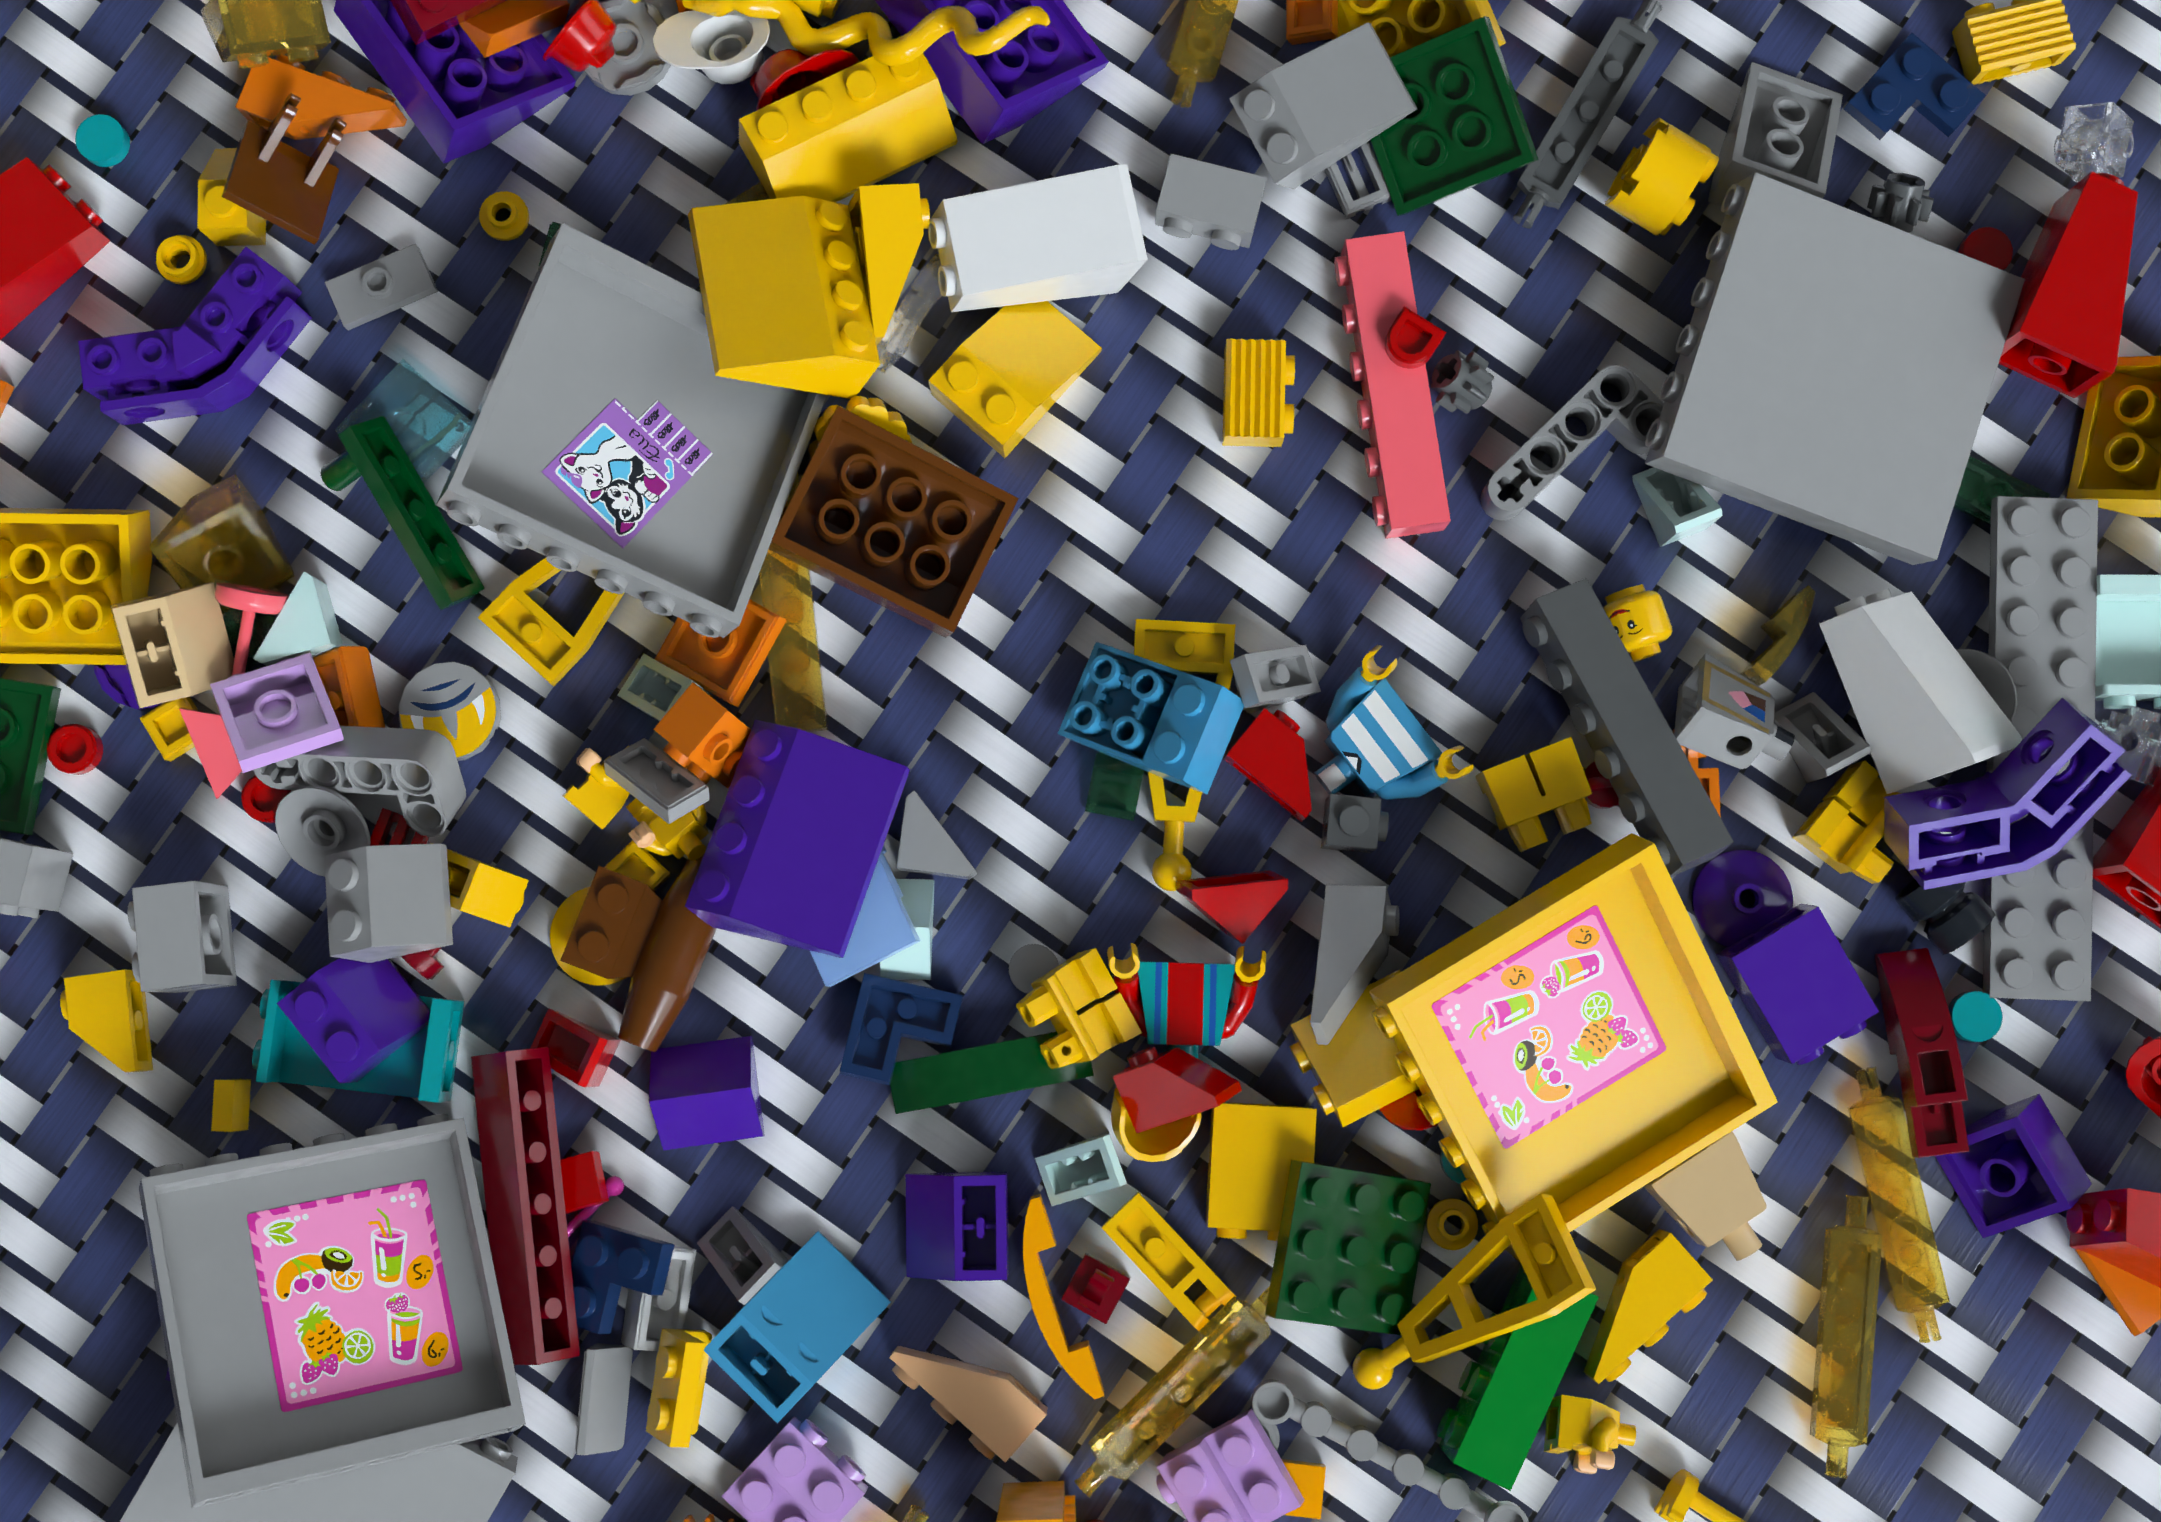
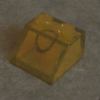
(265, 28)

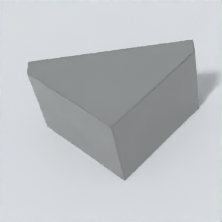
(1821, 738)
(927, 846)
(741, 1255)

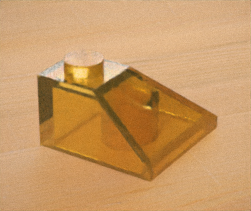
(222, 540)

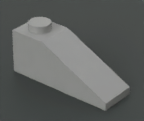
(1350, 952)

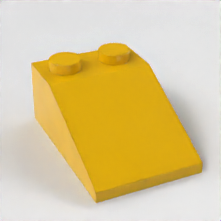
(887, 234)
(1013, 372)

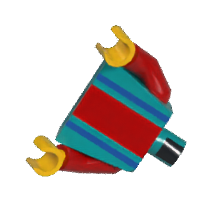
(1187, 1001)

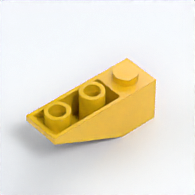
(1646, 1295)

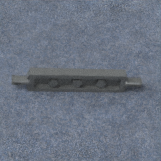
(1587, 112)

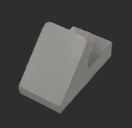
(1274, 677)

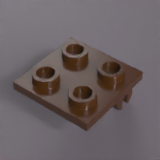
(281, 180)

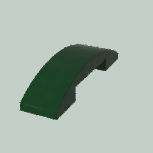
(978, 1074)

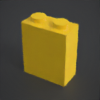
(1356, 1067)
(1252, 1163)

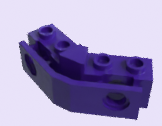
(242, 318)
(1982, 809)

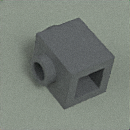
(1353, 823)

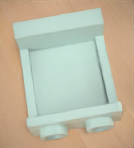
(2128, 640)

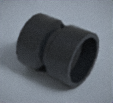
(1948, 911)

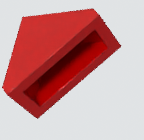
(1235, 901)
(576, 1048)

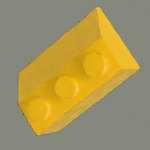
(2121, 440)

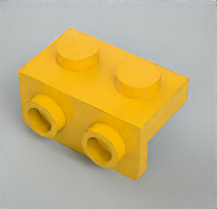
(678, 1386)

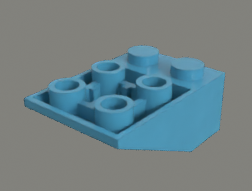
(1152, 717)
(797, 1326)

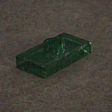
(1984, 483)

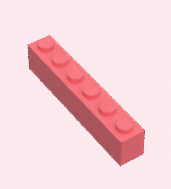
(1395, 398)

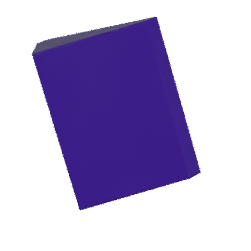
(705, 1093)

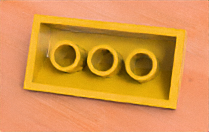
(848, 130)

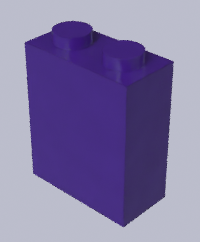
(1798, 984)

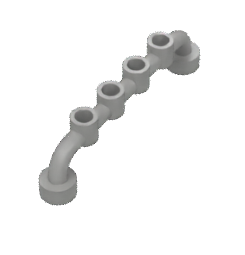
(1275, 1404)

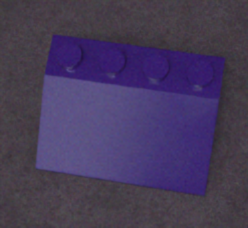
(1018, 80)
(447, 83)
(797, 839)

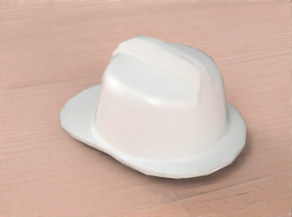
(722, 46)

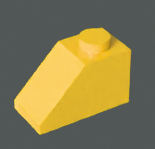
(219, 218)
(484, 889)
(110, 1017)

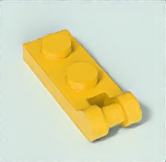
(1166, 1259)

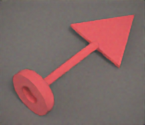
(208, 728)

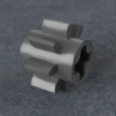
(1901, 201)
(1462, 381)

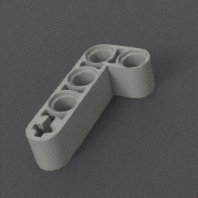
(1565, 447)
(383, 761)

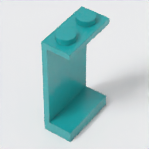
(417, 1069)

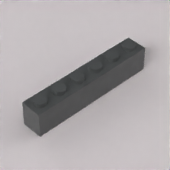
(1624, 727)

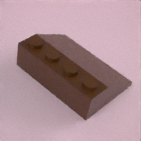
(893, 522)

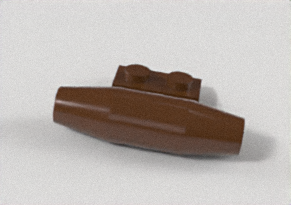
(639, 936)

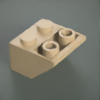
(173, 643)

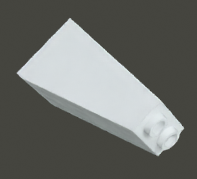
(1039, 240)
(1912, 691)

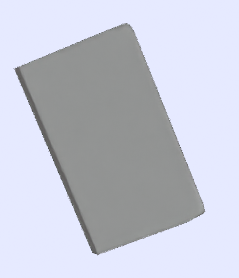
(603, 1399)

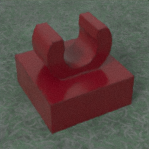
(1095, 1288)

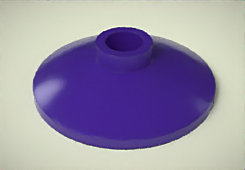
(1718, 891)

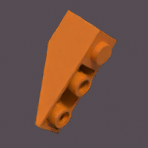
(321, 101)

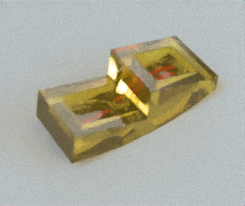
(1785, 630)

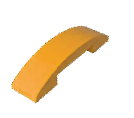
(1077, 1358)

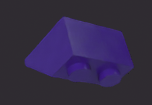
(355, 1015)
(2015, 1168)

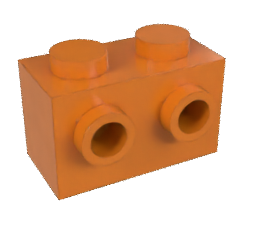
(703, 736)

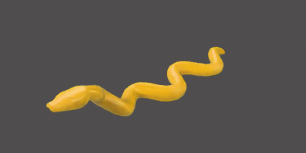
(877, 30)

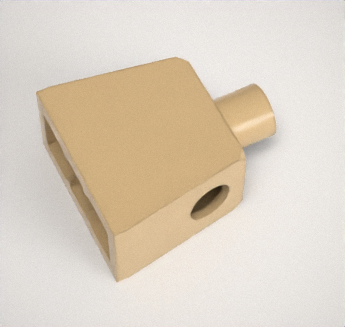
(1713, 1197)

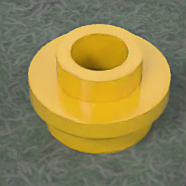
(507, 229)
(171, 250)
(1437, 1217)

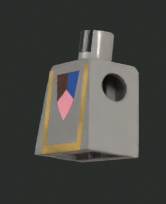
(1727, 716)

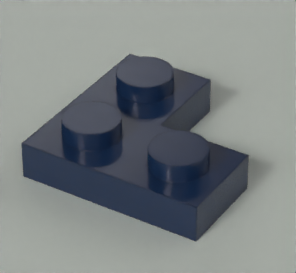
(1915, 79)
(887, 1013)
(611, 1260)

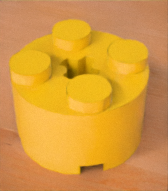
(1660, 177)

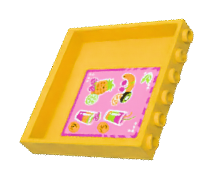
(1574, 1041)

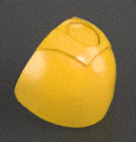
(1156, 1143)

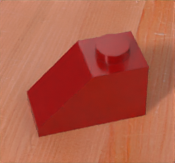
(1275, 761)
(1170, 1087)

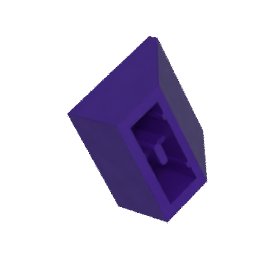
(957, 1226)

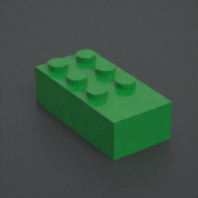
(1511, 1389)

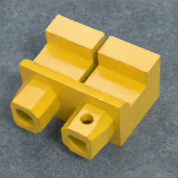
(1535, 785)
(1850, 825)
(1081, 1033)

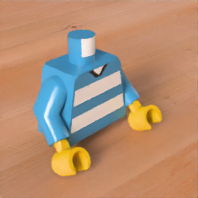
(1381, 740)

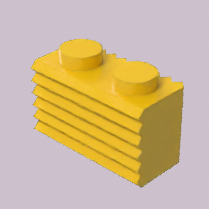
(2012, 39)
(1256, 393)

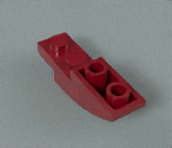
(1926, 1052)

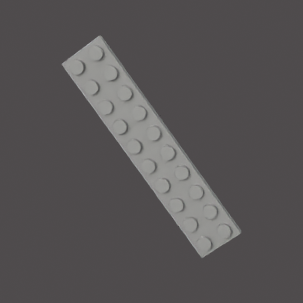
(2047, 642)

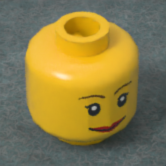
(1639, 620)

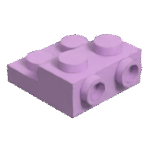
(276, 712)
(1229, 1475)
(797, 1480)

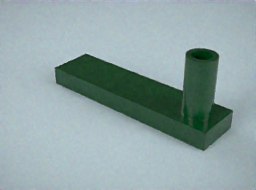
(408, 506)

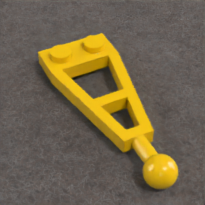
(535, 633)
(1193, 650)
(1550, 1265)

